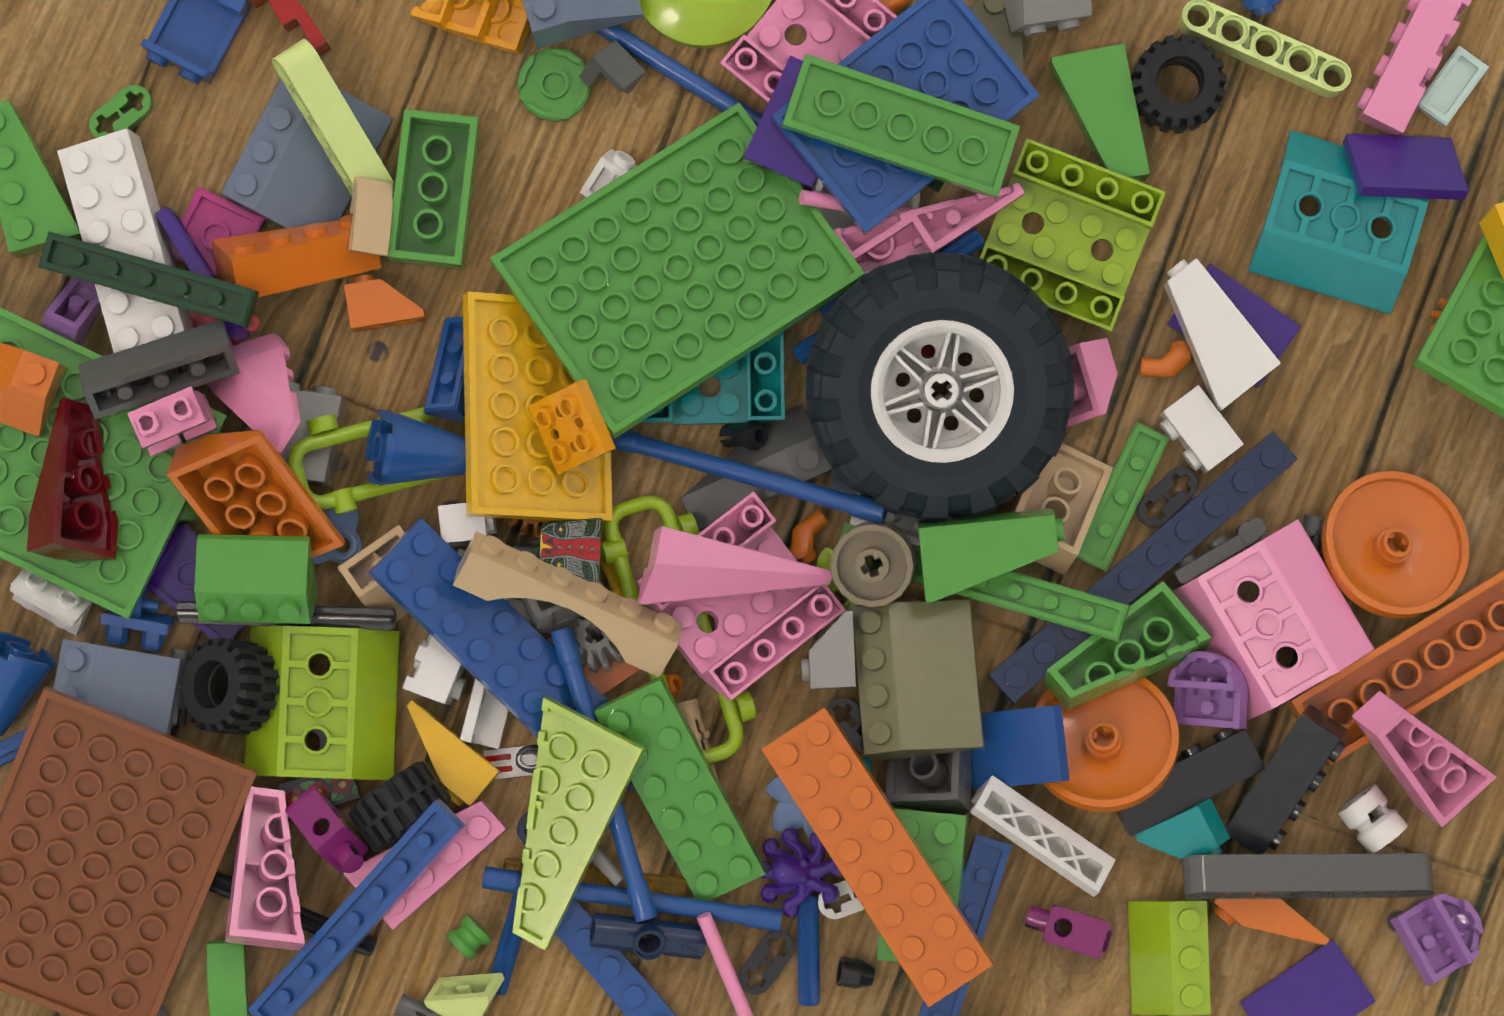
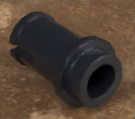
(751, 435)

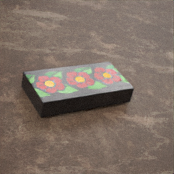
(335, 790)

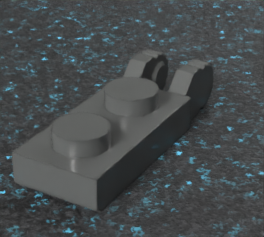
(1220, 550)

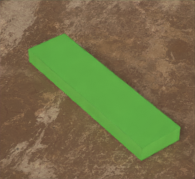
(1122, 495)

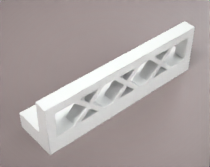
(485, 714)
(1042, 835)

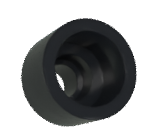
(854, 973)

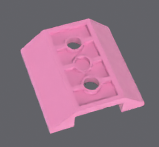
(831, 30)
(1294, 609)
(753, 628)

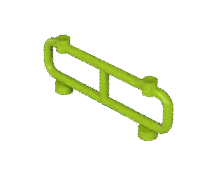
(326, 433)
(615, 551)

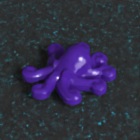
(797, 872)

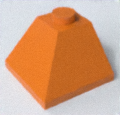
(27, 388)

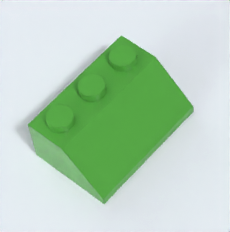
(255, 579)

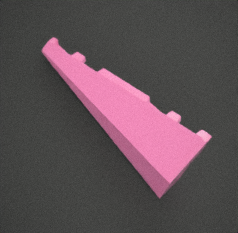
(923, 228)
(700, 567)

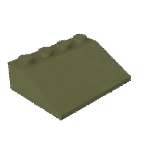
(917, 679)

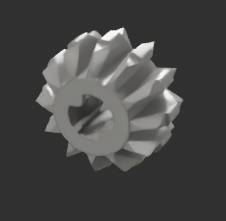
(593, 652)

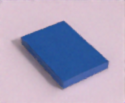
(1022, 747)

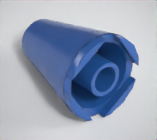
(412, 450)
(20, 675)

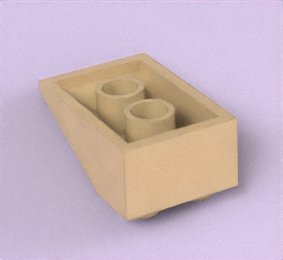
(1073, 488)

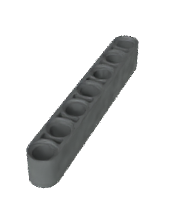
(1307, 876)

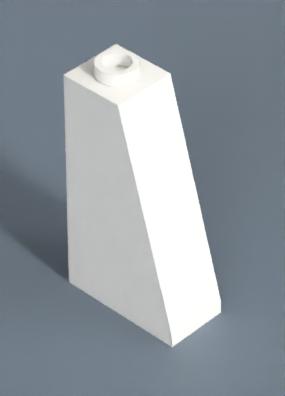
(1218, 335)

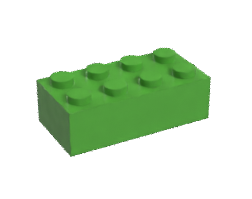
(434, 189)
(944, 844)

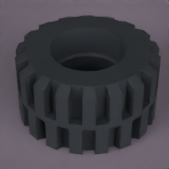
(1191, 56)
(229, 686)
(396, 805)

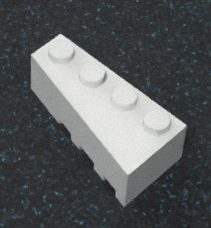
(436, 672)

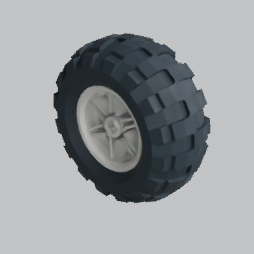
(956, 308)

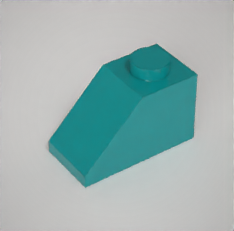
(1188, 832)

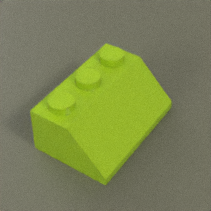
(1169, 957)

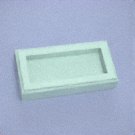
(1451, 86)

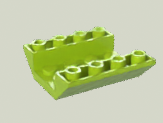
(1077, 208)
(349, 703)

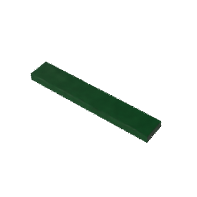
(148, 279)

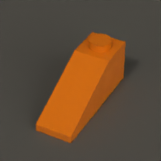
(1268, 916)

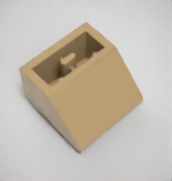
(357, 568)

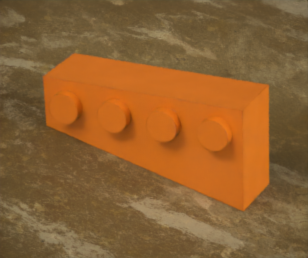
(290, 257)

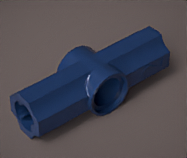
(626, 934)

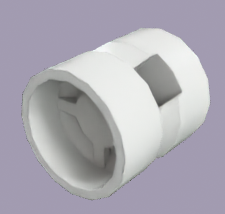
(1380, 830)

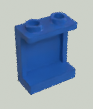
(195, 36)

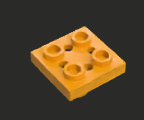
(578, 423)

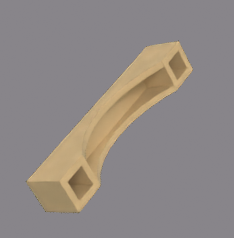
(500, 572)

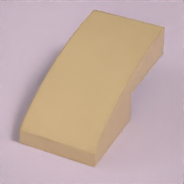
(371, 216)

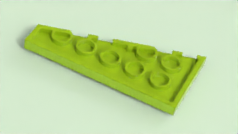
(572, 800)

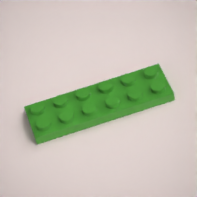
(901, 126)
(683, 792)

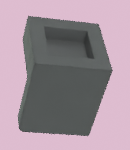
(616, 66)

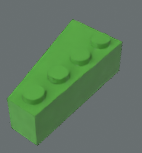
(28, 190)
(1153, 638)

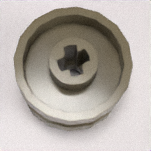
(868, 585)

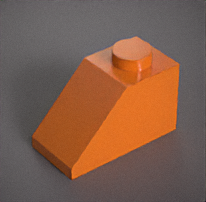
(378, 305)

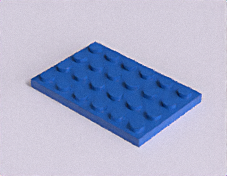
(932, 50)

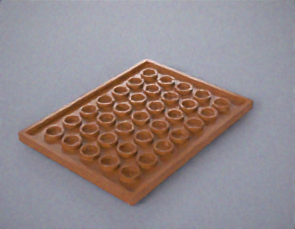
(107, 856)

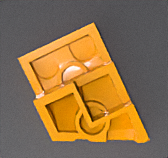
(488, 22)

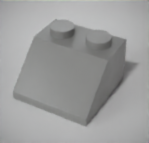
(832, 657)

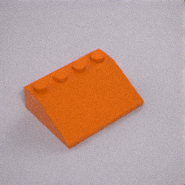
(248, 489)

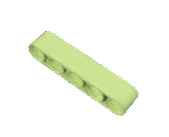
(1283, 48)
(329, 115)

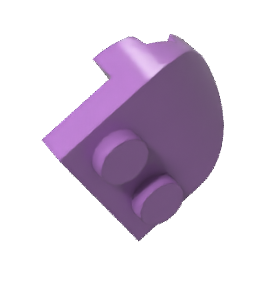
(1209, 691)
(1439, 935)

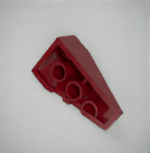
(71, 499)

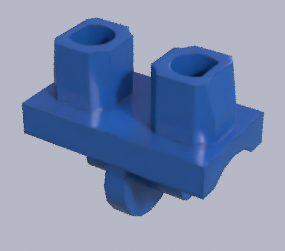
(154, 625)

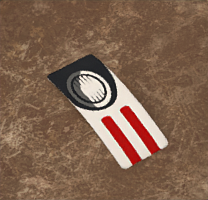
(513, 760)

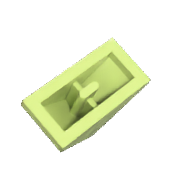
(464, 994)

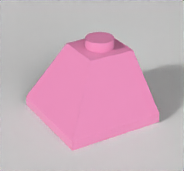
(1094, 379)

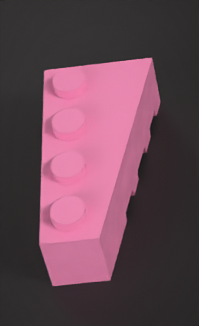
(1410, 64)
(1426, 764)
(481, 830)
(263, 887)

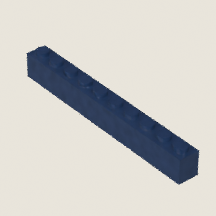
(1150, 560)

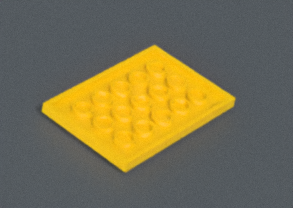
(505, 454)

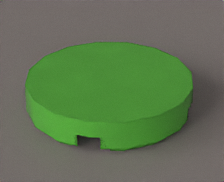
(552, 85)

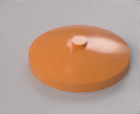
(1395, 544)
(1117, 747)

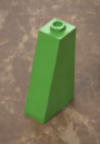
(1104, 106)
(980, 548)

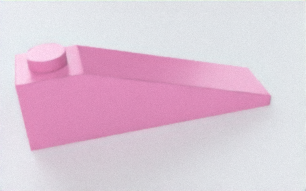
(262, 389)

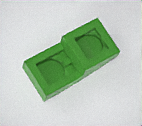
(227, 978)

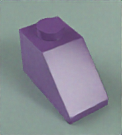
(73, 311)

